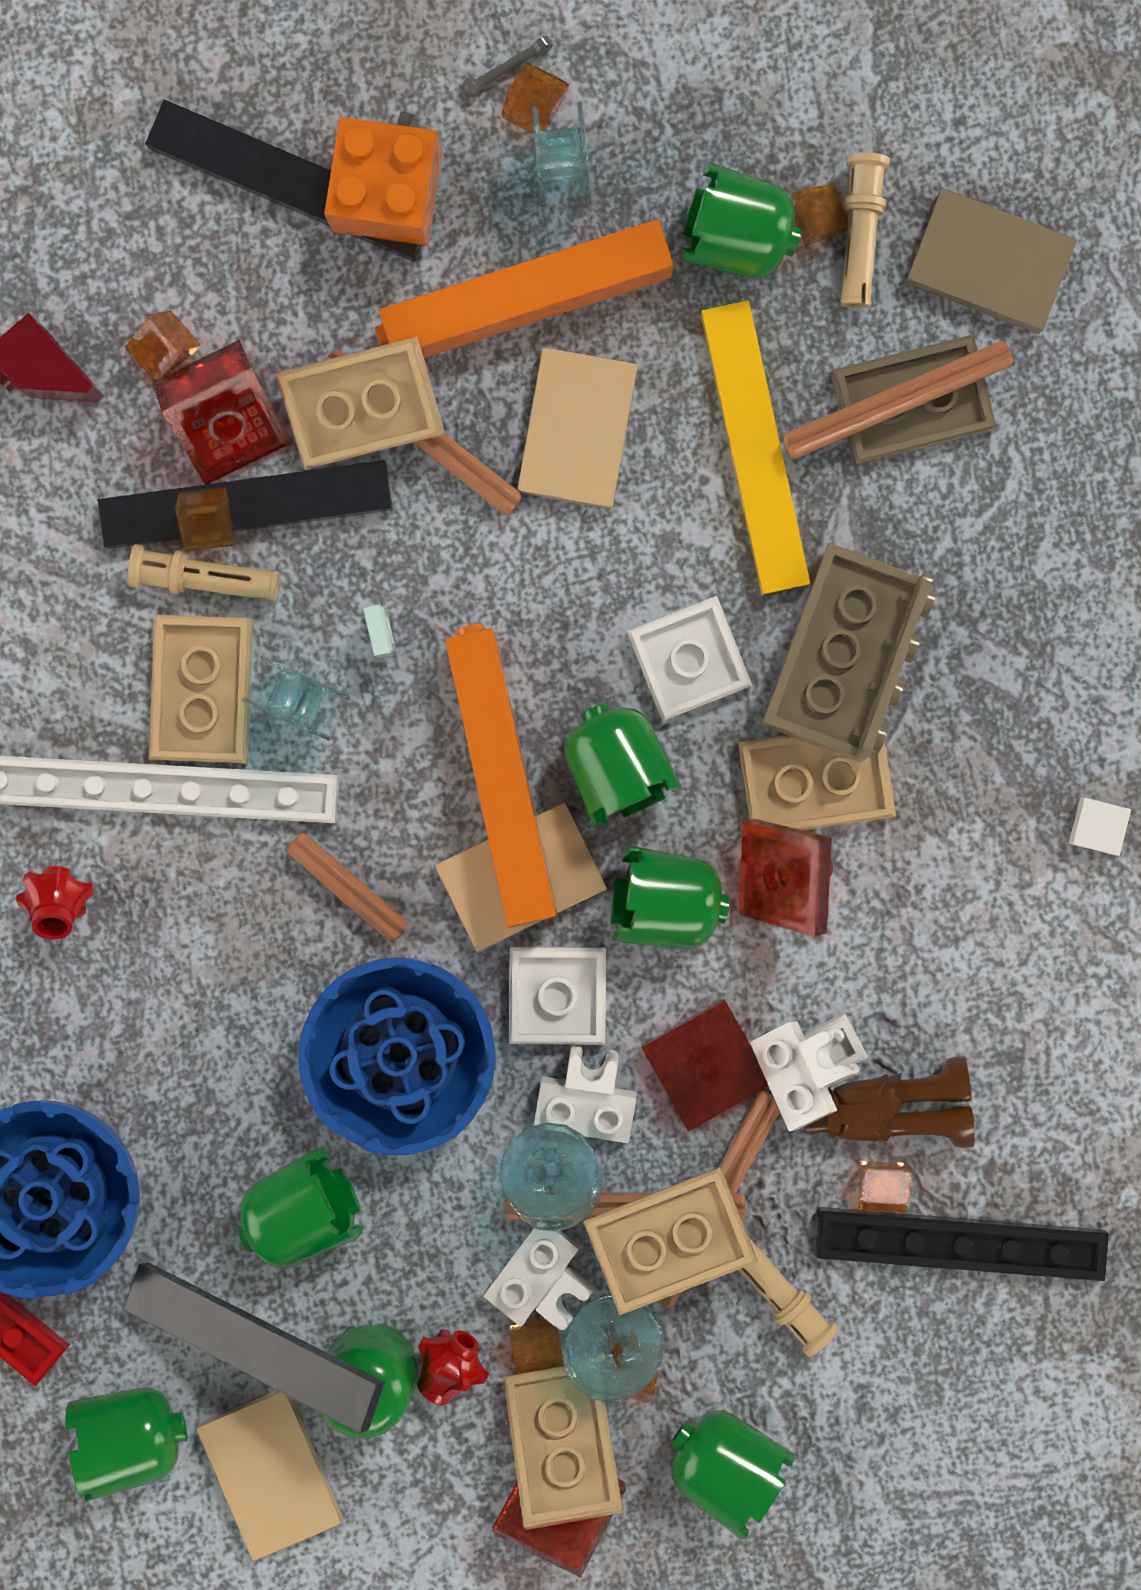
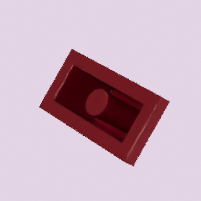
(40, 366)

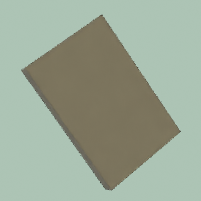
(991, 261)
(937, 422)

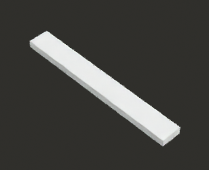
(168, 789)

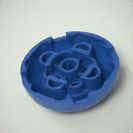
(341, 1068)
(91, 1228)

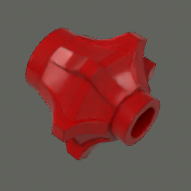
(53, 901)
(449, 1366)

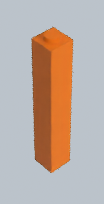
(530, 290)
(501, 776)

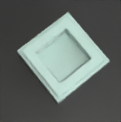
(380, 631)

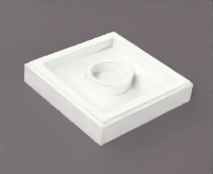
(689, 658)
(557, 995)

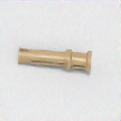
(863, 208)
(180, 572)
(790, 1305)

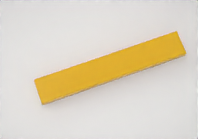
(755, 447)

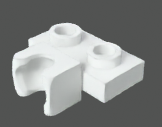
(801, 1072)
(588, 1099)
(538, 1279)

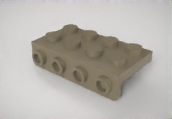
(849, 653)

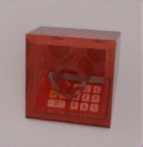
(221, 412)

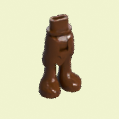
(870, 1107)

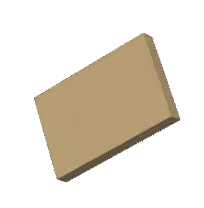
(360, 403)
(577, 428)
(198, 688)
(811, 786)
(475, 889)
(670, 1241)
(560, 1450)
(269, 1474)

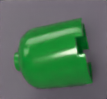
(739, 224)
(618, 763)
(667, 900)
(299, 1212)
(386, 1356)
(123, 1440)
(728, 1469)

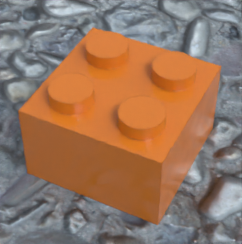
(383, 181)

